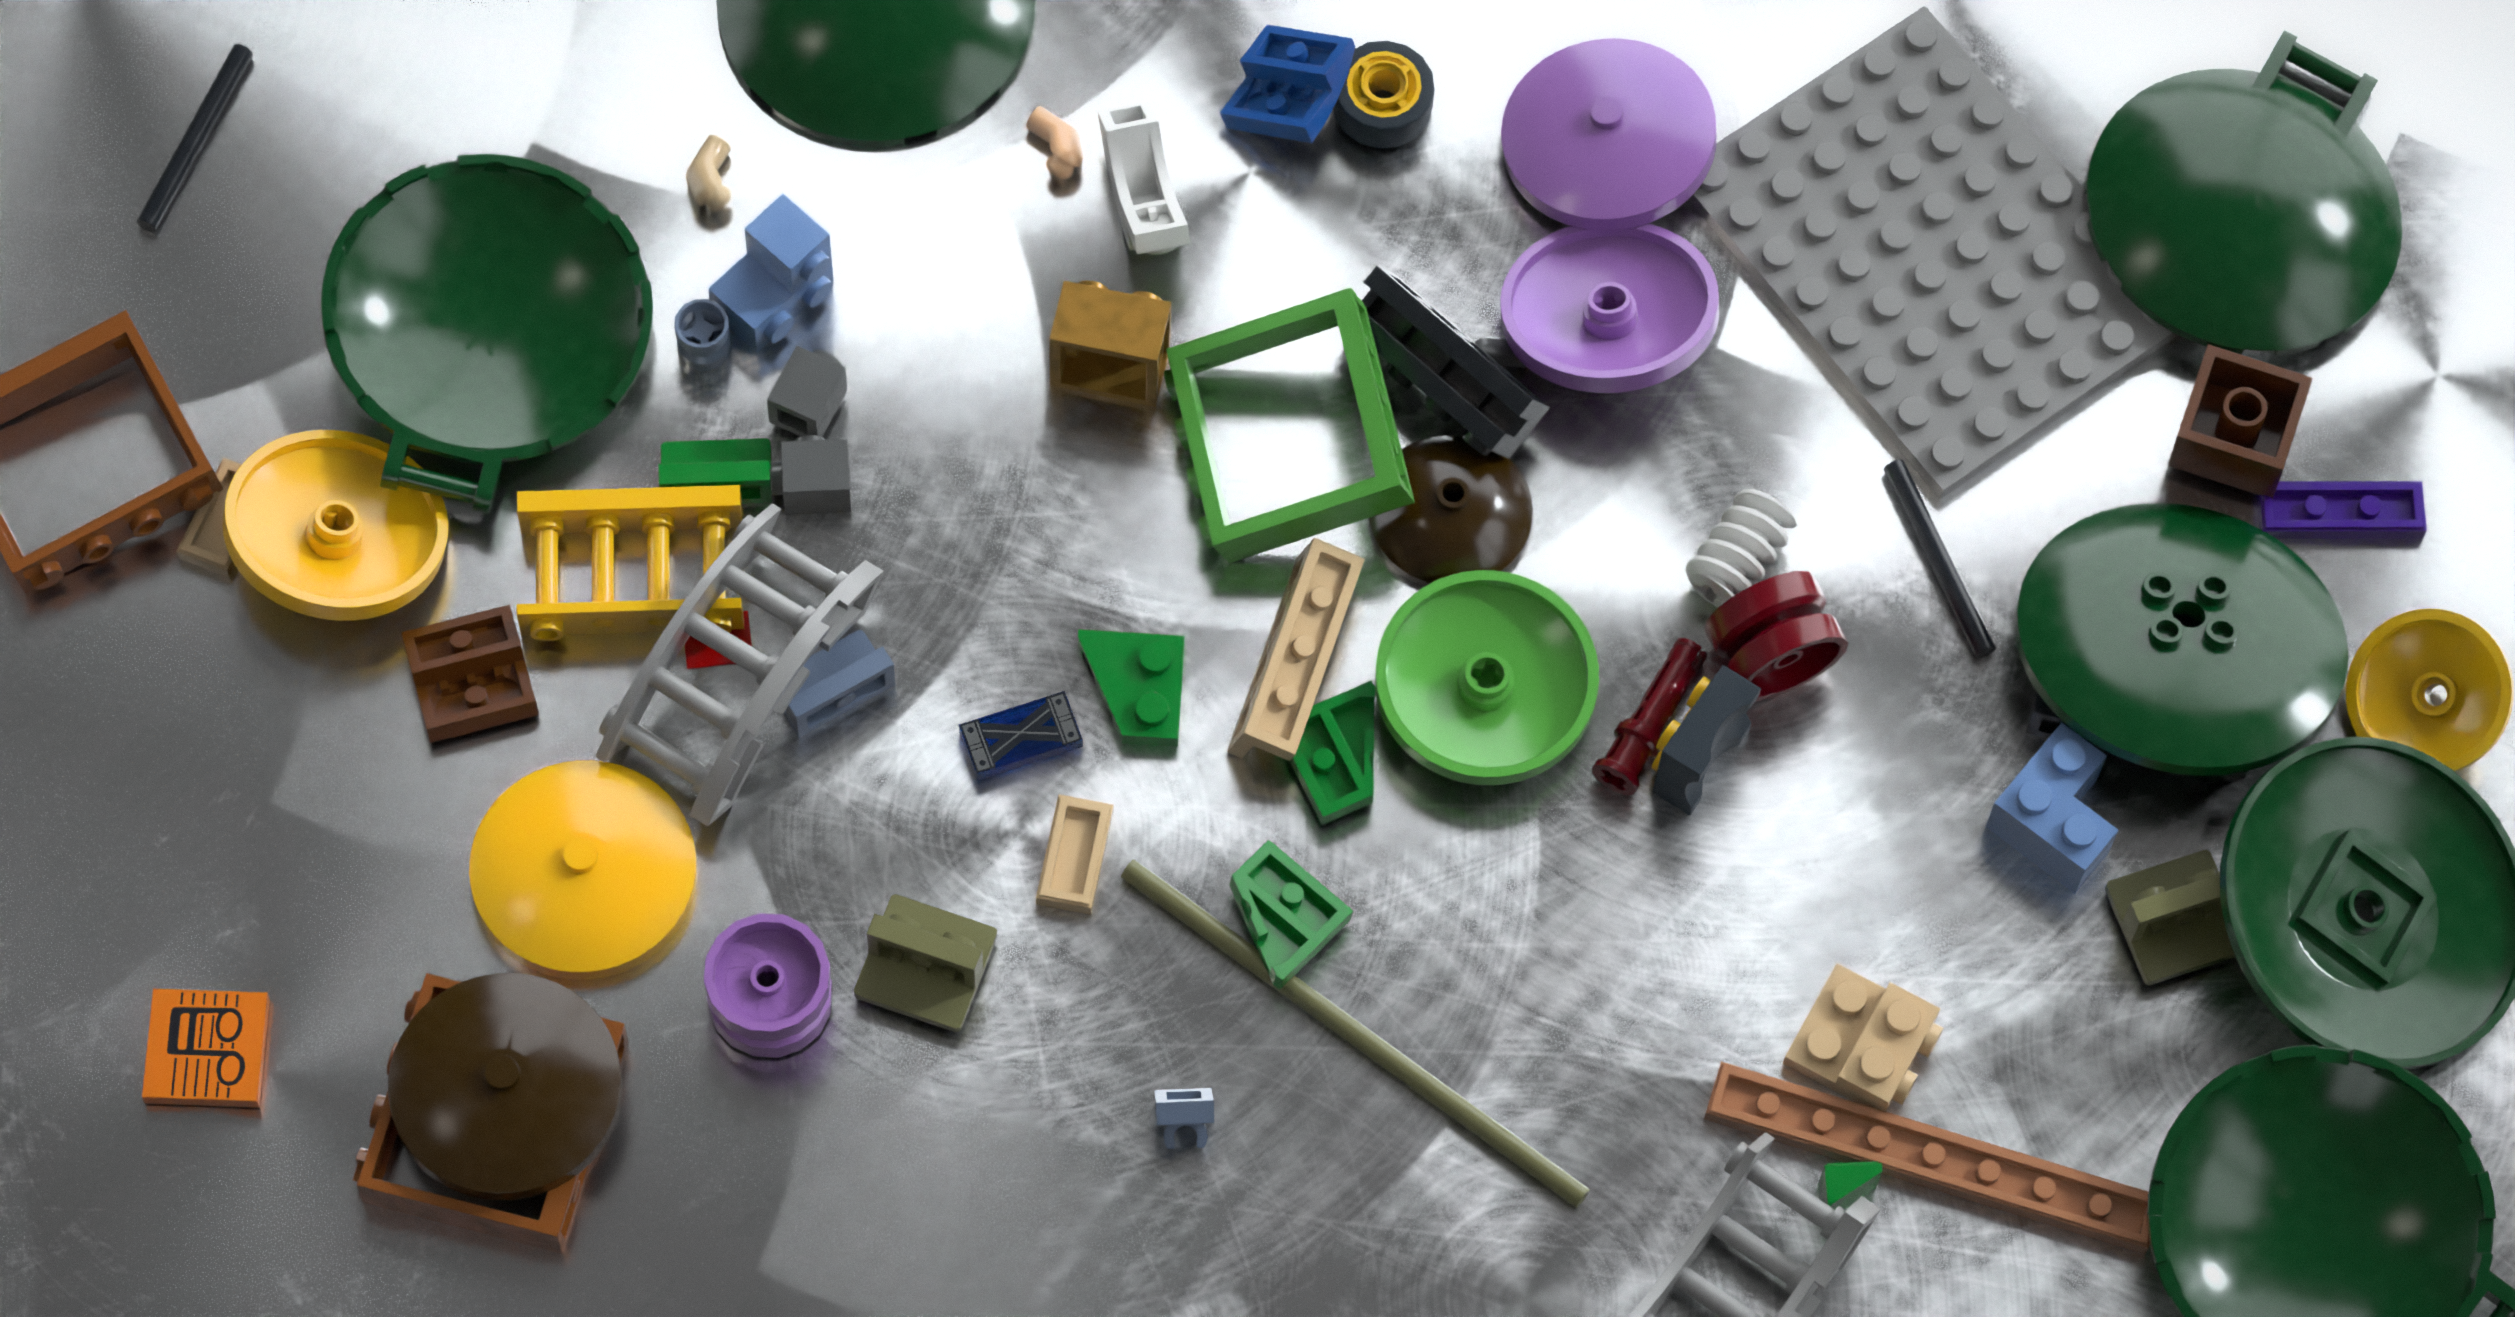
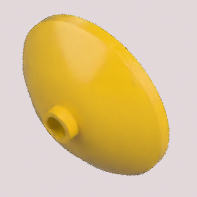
(2411, 656)

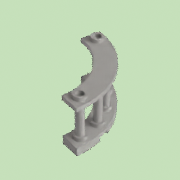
(778, 677)
(1839, 1226)

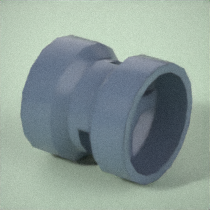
(700, 322)

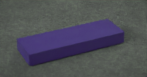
(2344, 510)

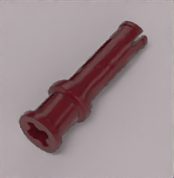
(1639, 735)

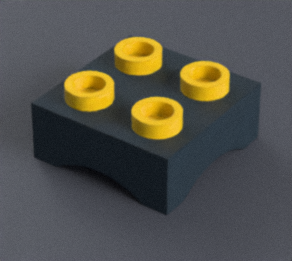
(1707, 731)

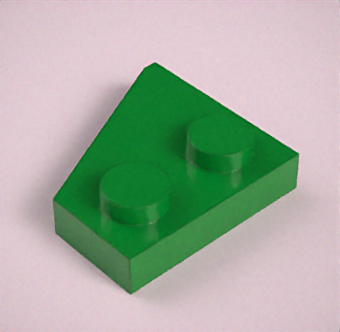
(1139, 682)
(1338, 753)
(1285, 911)

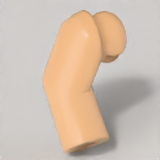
(1063, 142)

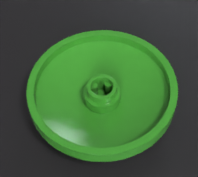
(1486, 677)

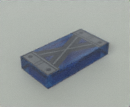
(1020, 735)

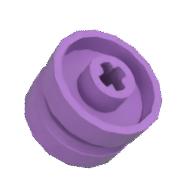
(768, 985)

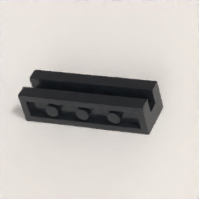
(1449, 368)

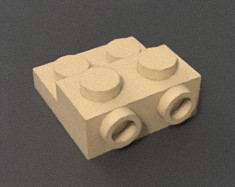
(1864, 1039)

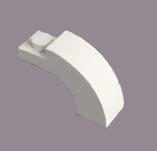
(1141, 178)

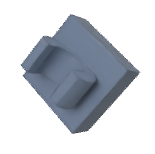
(1184, 1108)

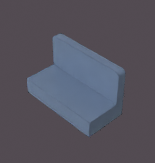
(839, 682)

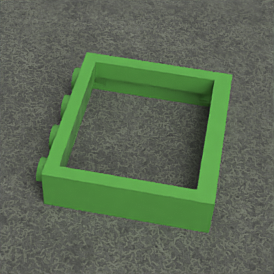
(1320, 513)

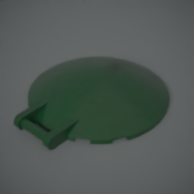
(875, 65)
(2247, 205)
(484, 316)
(2322, 1194)

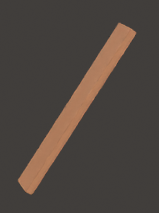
(1931, 1157)

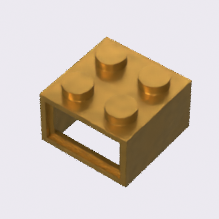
(1110, 342)

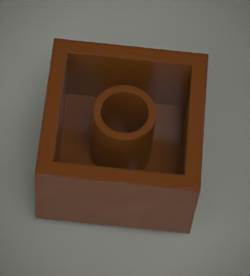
(2240, 421)

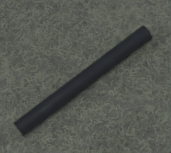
(194, 138)
(1939, 558)

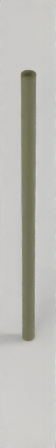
(1359, 1036)

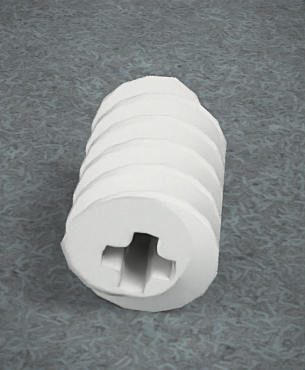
(1738, 545)

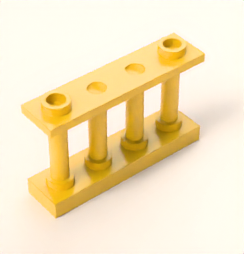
(602, 516)

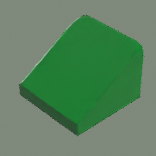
(1846, 1182)

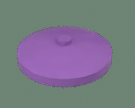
(1609, 134)
(1609, 307)

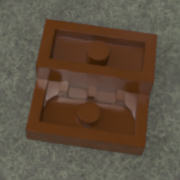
(470, 673)

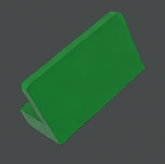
(719, 464)

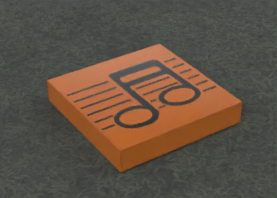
(206, 1048)

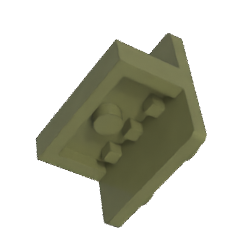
(2172, 916)
(924, 962)

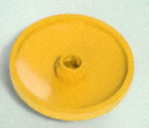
(323, 533)
(583, 869)

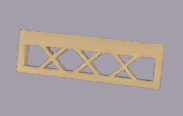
(1297, 651)

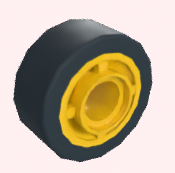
(1385, 120)

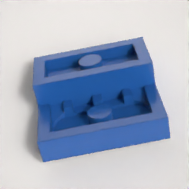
(1289, 83)

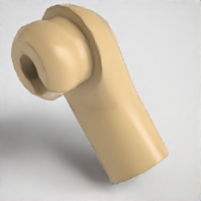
(704, 178)

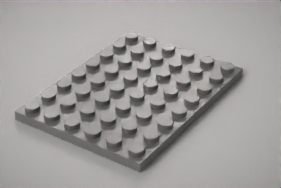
(1927, 250)

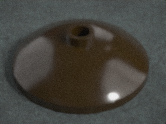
(1446, 537)

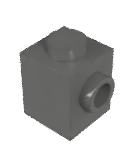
(807, 392)
(813, 476)

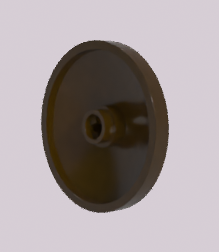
(505, 1086)

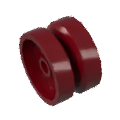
(1777, 633)

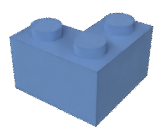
(778, 276)
(2044, 813)

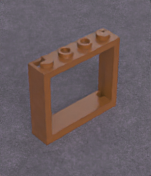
(53, 375)
(377, 1161)

